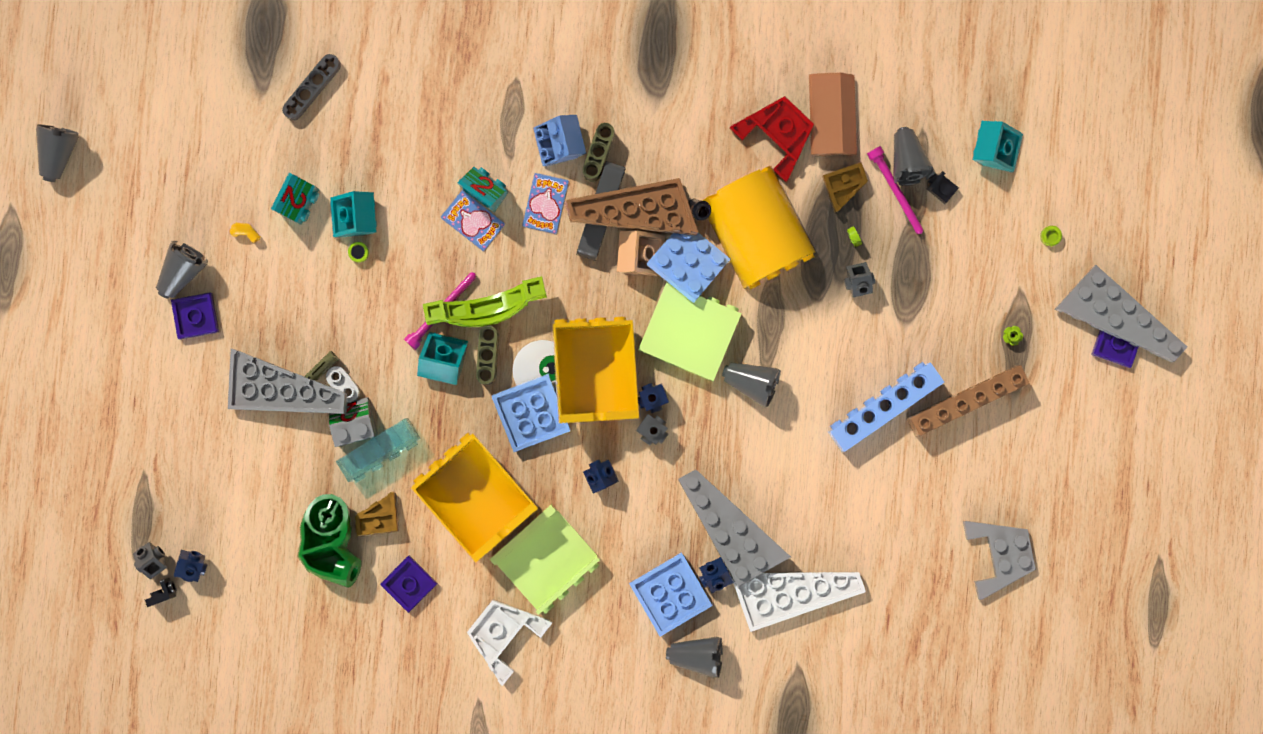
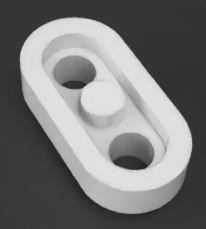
(343, 383)

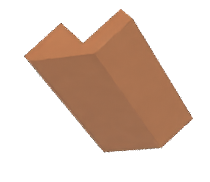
(833, 114)

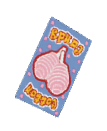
(545, 203)
(472, 220)

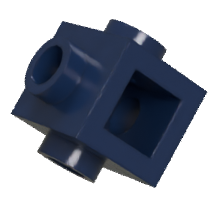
(658, 392)
(600, 475)
(190, 566)
(715, 575)

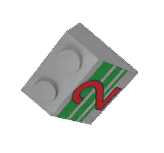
(354, 425)

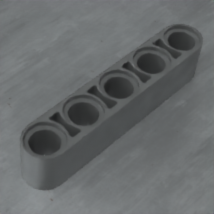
(594, 234)

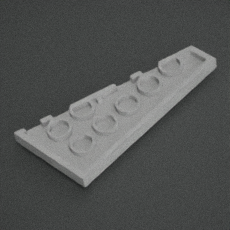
(1112, 310)
(268, 387)
(738, 540)

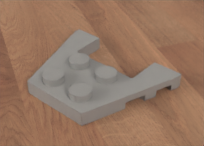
(1009, 553)

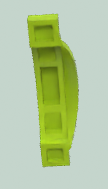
(485, 310)

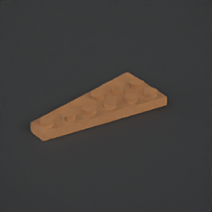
(645, 207)

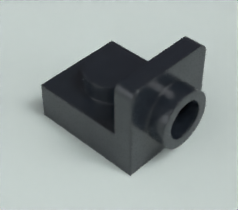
(941, 187)
(158, 596)

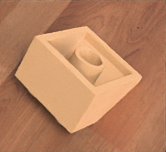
(636, 250)

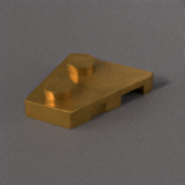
(844, 184)
(378, 518)

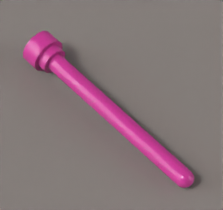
(877, 157)
(415, 338)

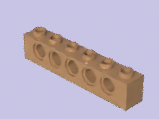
(968, 400)

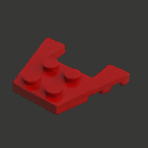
(785, 126)

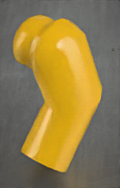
(244, 229)

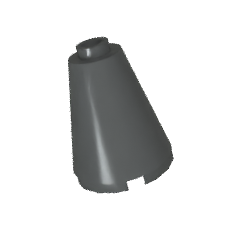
(54, 150)
(910, 159)
(178, 269)
(753, 381)
(698, 655)

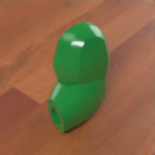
(324, 540)

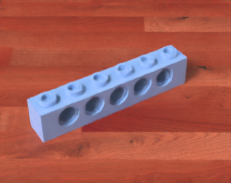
(930, 381)

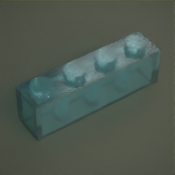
(377, 450)

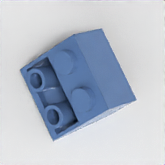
(559, 140)

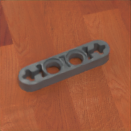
(314, 89)

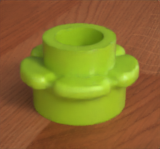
(1009, 339)

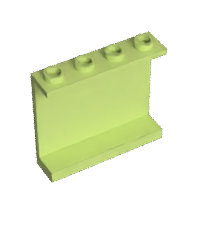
(689, 332)
(546, 559)

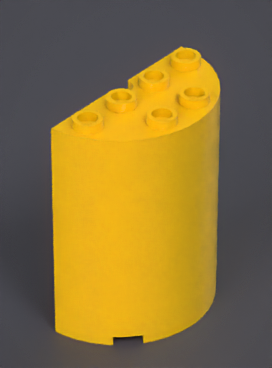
(758, 227)
(595, 370)
(473, 496)

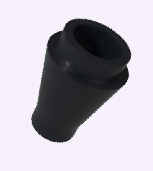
(700, 209)

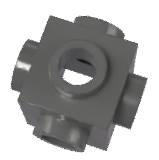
(859, 279)
(645, 426)
(149, 560)

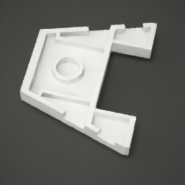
(497, 628)

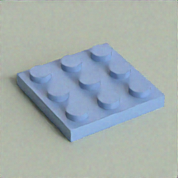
(688, 263)
(530, 412)
(670, 594)

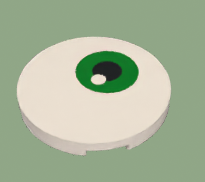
(535, 361)

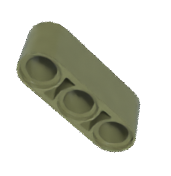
(598, 142)
(483, 345)

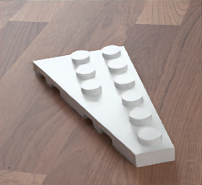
(785, 595)

